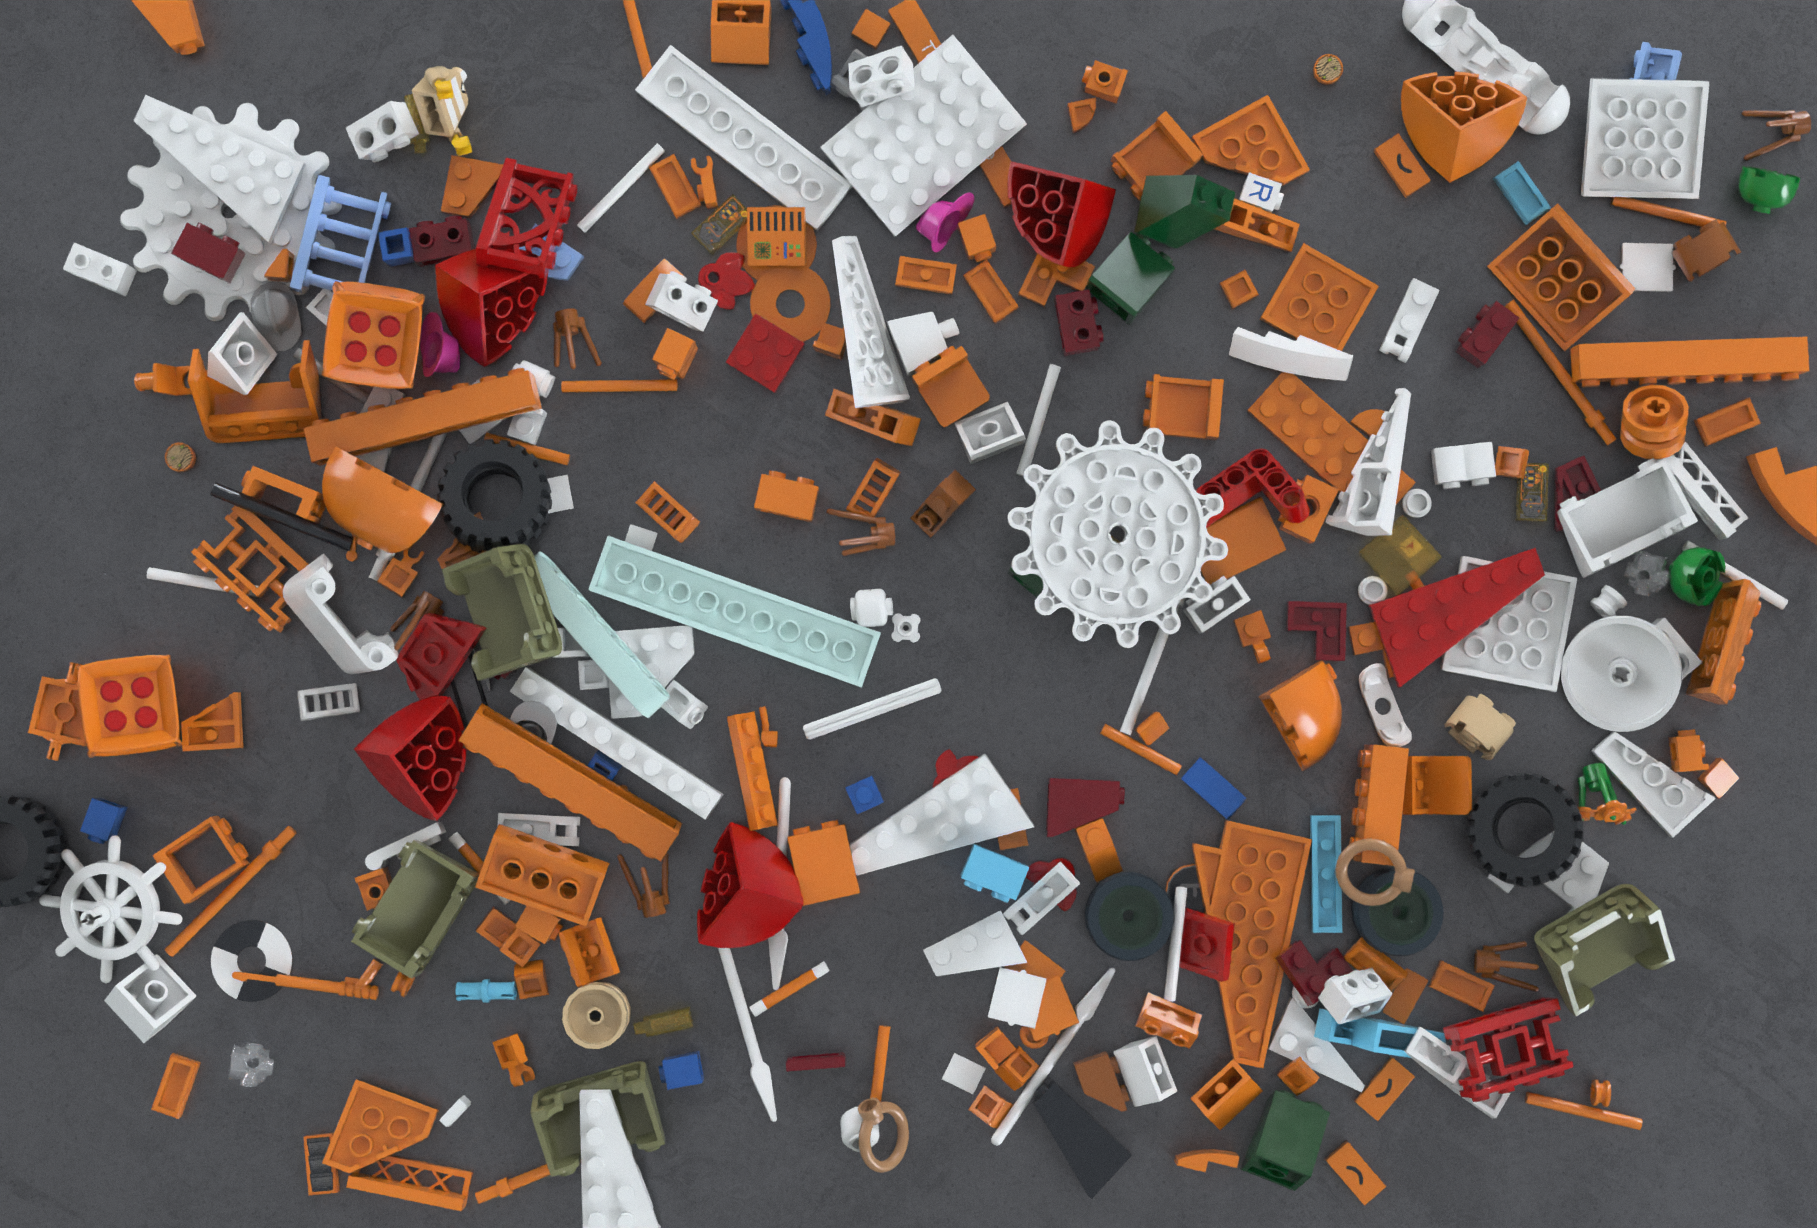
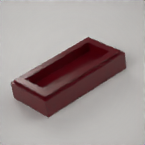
(816, 1061)

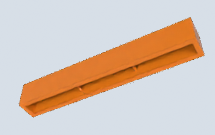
(1689, 360)
(424, 417)
(570, 782)

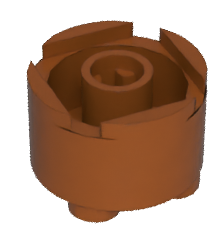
(1705, 251)

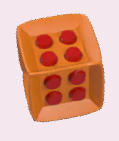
(373, 335)
(128, 705)

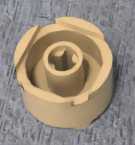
(1480, 726)

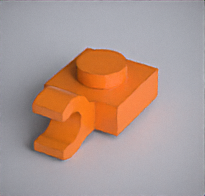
(706, 190)
(1253, 631)
(512, 1056)

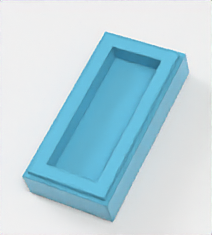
(1521, 193)

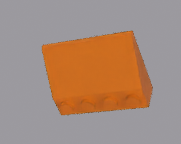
(1561, 277)
(1724, 642)

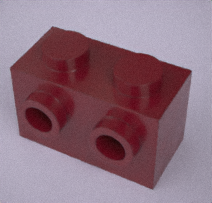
(440, 241)
(209, 252)
(1077, 322)
(1487, 334)

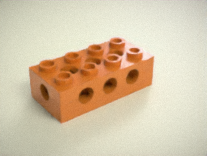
(529, 888)

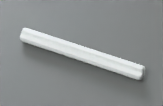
(872, 709)

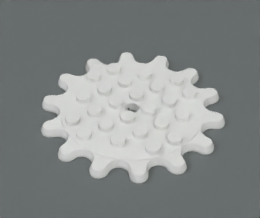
(178, 198)
(1161, 527)

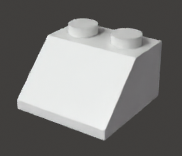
(149, 999)

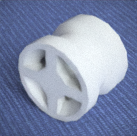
(1608, 602)

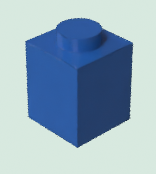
(396, 247)
(864, 794)
(103, 820)
(681, 1070)

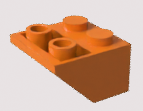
(740, 31)

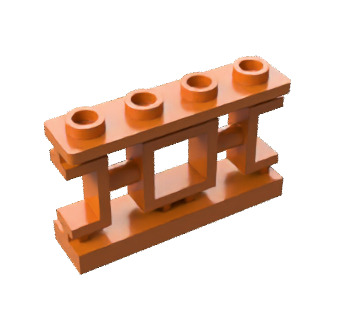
(241, 585)

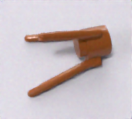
(1792, 123)
(567, 325)
(879, 535)
(422, 605)
(652, 902)
(1487, 962)

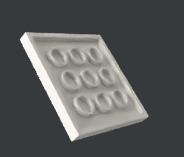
(1644, 138)
(1522, 640)

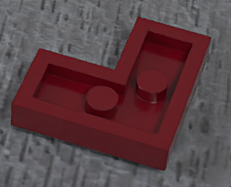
(1327, 621)
(1309, 975)

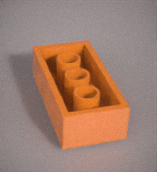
(1379, 799)

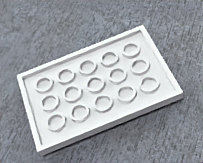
(926, 140)

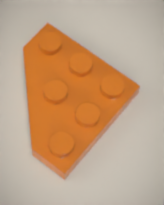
(1253, 143)
(375, 1127)

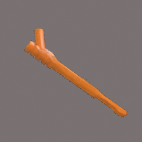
(349, 987)

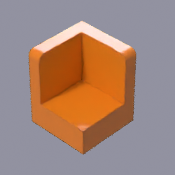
(831, 341)
(995, 1047)

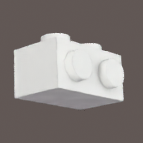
(681, 301)
(1226, 598)
(1354, 995)
(1142, 1071)

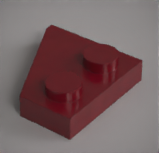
(1573, 480)

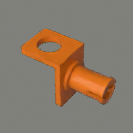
(164, 380)

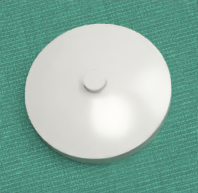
(1621, 673)

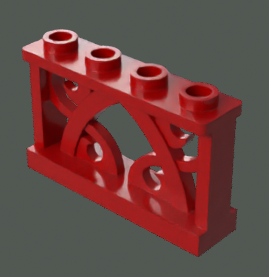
(510, 185)

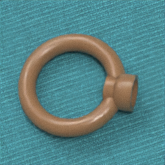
(1402, 879)
(872, 1113)

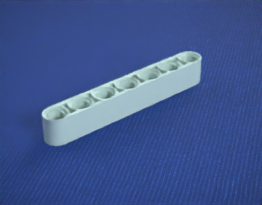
(600, 640)

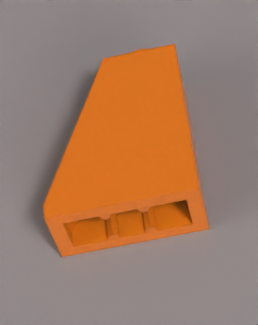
(175, 23)

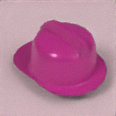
(942, 220)
(438, 348)

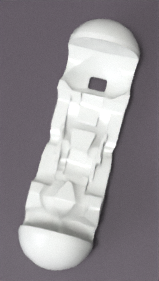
(1476, 50)

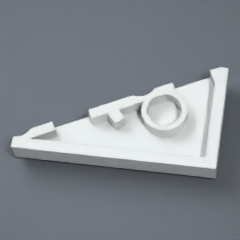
(1296, 1038)

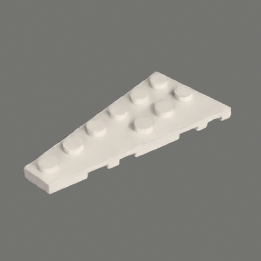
(239, 171)
(953, 814)

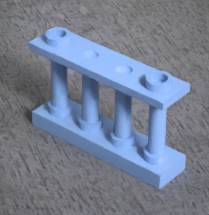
(317, 221)

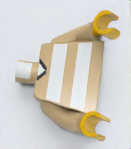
(441, 104)

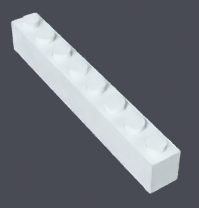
(619, 744)

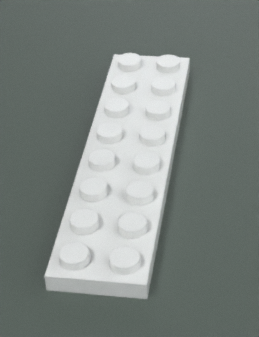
(743, 137)

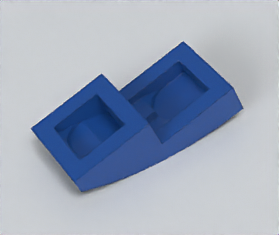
(1213, 788)

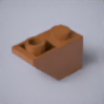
(943, 503)
(1099, 1080)

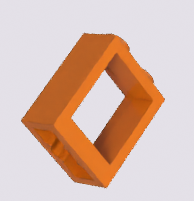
(176, 874)

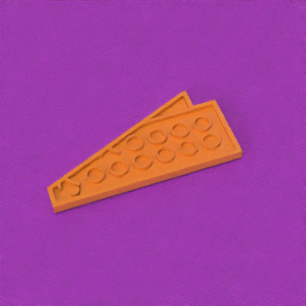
(1258, 887)

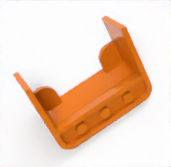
(266, 412)

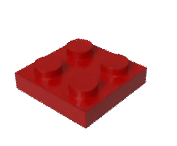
(765, 353)
(1206, 945)

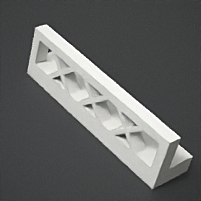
(1698, 499)

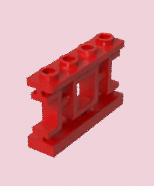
(1503, 1025)

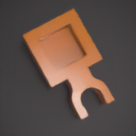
(399, 574)

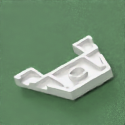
(1576, 885)

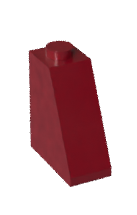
(1080, 802)

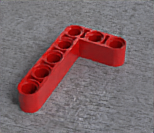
(1254, 480)

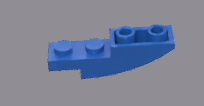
(814, 44)

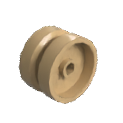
(596, 1032)

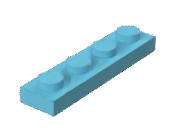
(1325, 890)

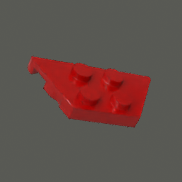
(437, 653)

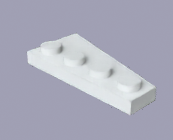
(1658, 789)

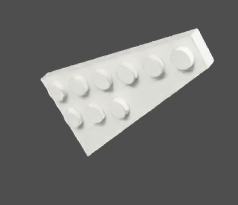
(871, 355)
(611, 1179)

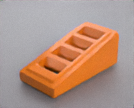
(886, 469)
(684, 528)

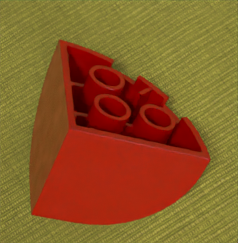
(1058, 212)
(485, 304)
(418, 755)
(747, 891)

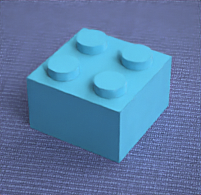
(994, 872)

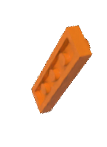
(752, 771)

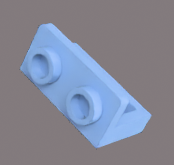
(1656, 63)

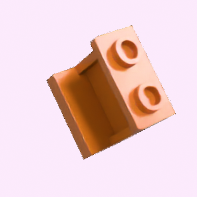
(1157, 151)
(1184, 407)
(312, 503)
(823, 862)

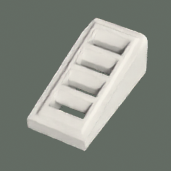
(329, 712)

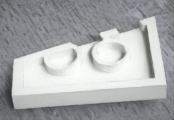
(976, 948)

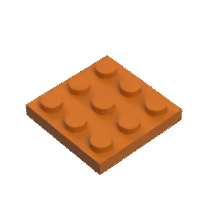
(1319, 299)

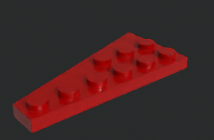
(1436, 617)

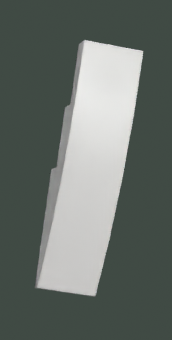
(1295, 357)
(1449, 1067)

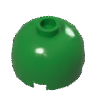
(1767, 188)
(1696, 575)

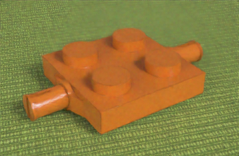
(58, 712)

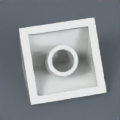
(240, 356)
(990, 432)

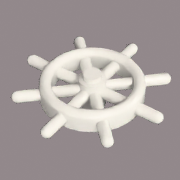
(110, 909)

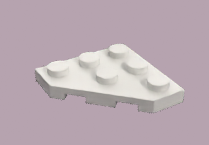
(661, 651)

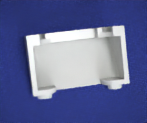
(1625, 517)
(307, 597)

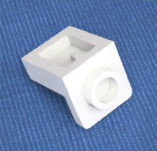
(527, 426)
(684, 705)

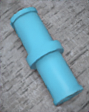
(486, 991)

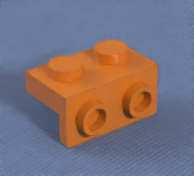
(588, 952)
(1169, 1021)

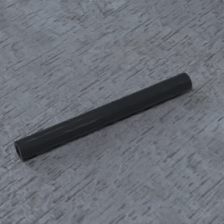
(281, 516)

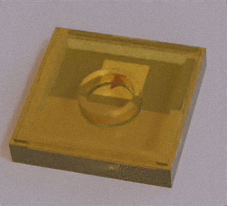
(1400, 556)

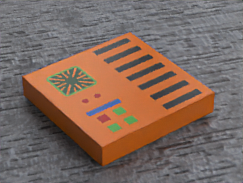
(776, 236)

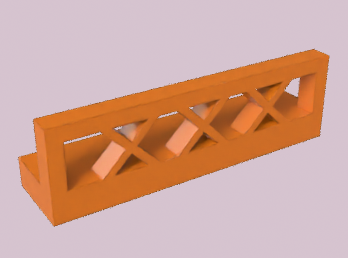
(410, 1191)

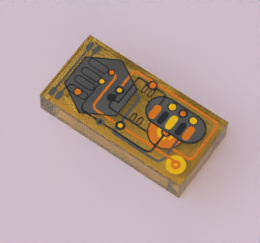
(721, 224)
(1533, 493)

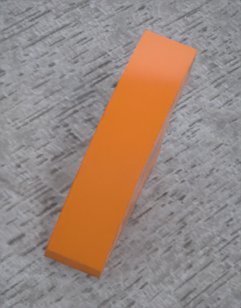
(1791, 494)

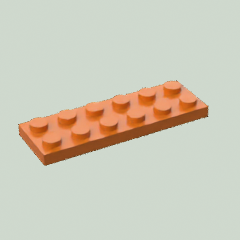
(1314, 431)

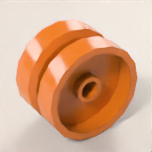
(1654, 422)

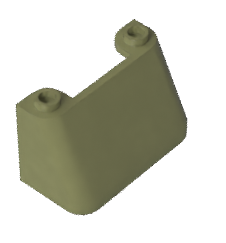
(509, 601)
(416, 909)
(1601, 942)
(557, 1114)

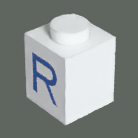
(1261, 193)

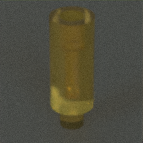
(422, 138)
(665, 1022)

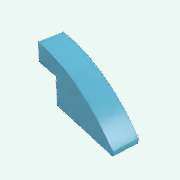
(1369, 1033)

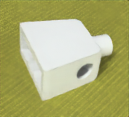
(920, 338)

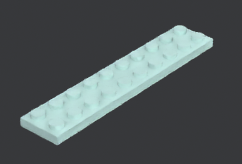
(734, 611)

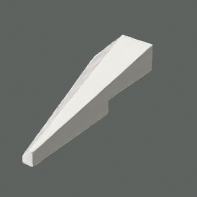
(1372, 493)

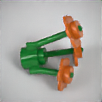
(1598, 780)

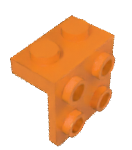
(950, 386)
(1438, 785)

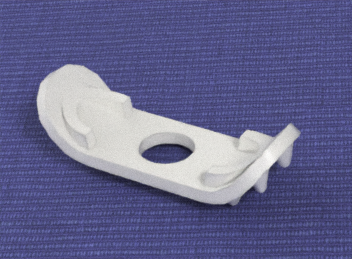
(1391, 726)

